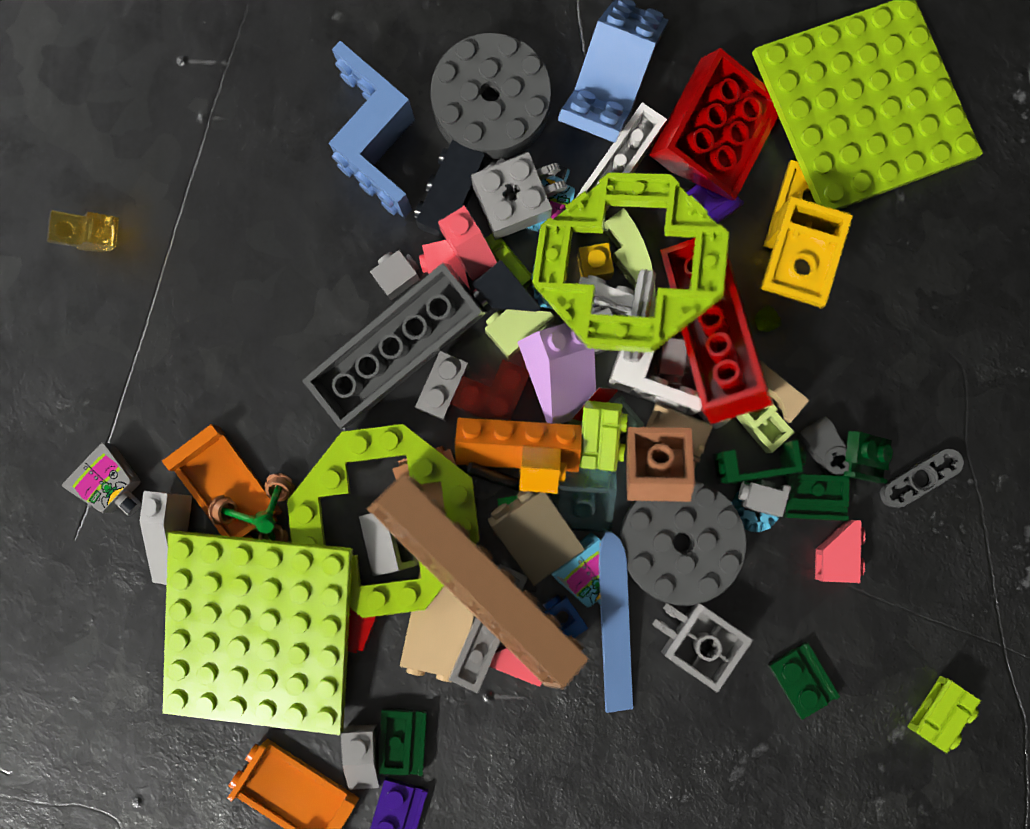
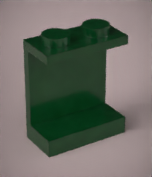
(727, 471)

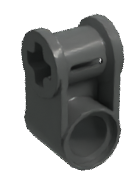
(823, 444)

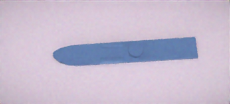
(615, 624)

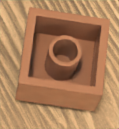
(659, 464)

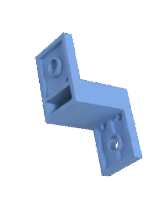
(614, 69)
(371, 130)

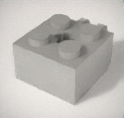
(522, 179)
(684, 644)

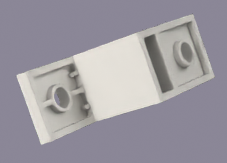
(629, 375)

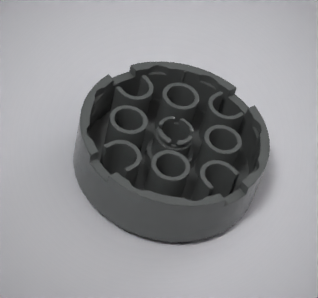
(494, 67)
(701, 569)

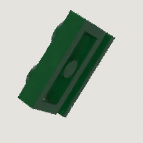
(868, 457)
(817, 497)
(803, 680)
(402, 742)

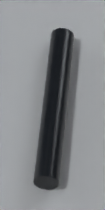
(495, 476)

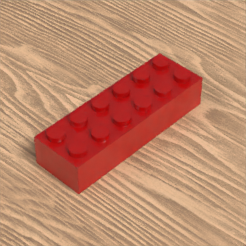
(719, 344)

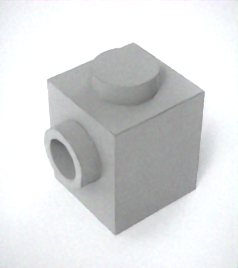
(395, 273)

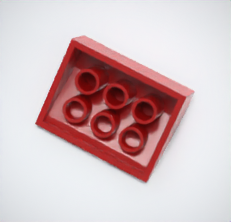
(717, 126)

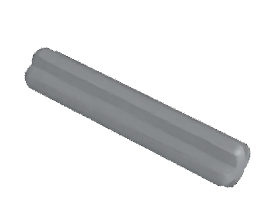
(641, 304)

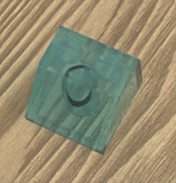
(587, 499)

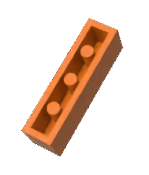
(502, 442)

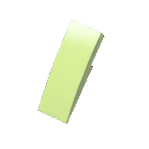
(632, 251)
(766, 428)

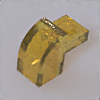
(86, 232)

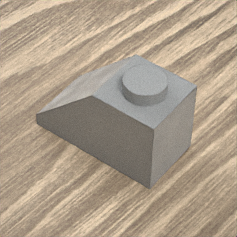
(360, 756)

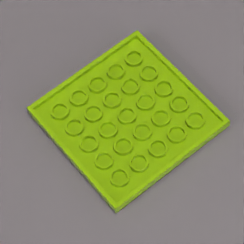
(866, 103)
(257, 631)

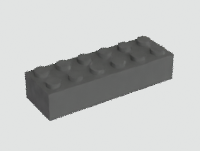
(394, 345)

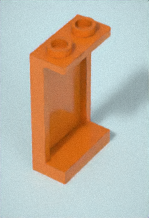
(214, 467)
(290, 790)

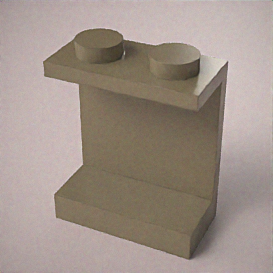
(535, 534)

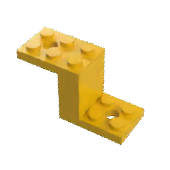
(806, 233)

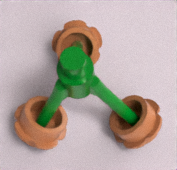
(278, 488)

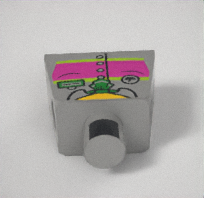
(105, 481)

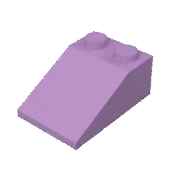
(560, 371)

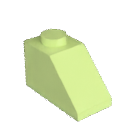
(514, 325)

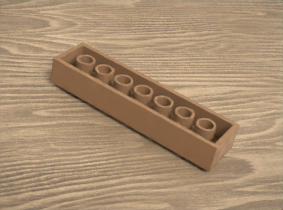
(478, 582)

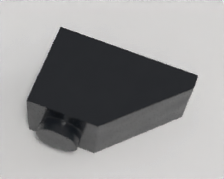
(503, 290)

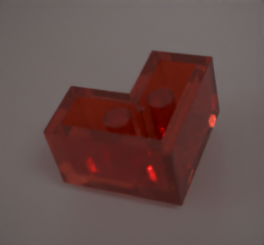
(493, 402)

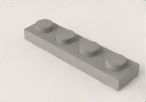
(479, 649)

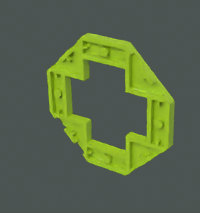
(673, 306)
(331, 478)

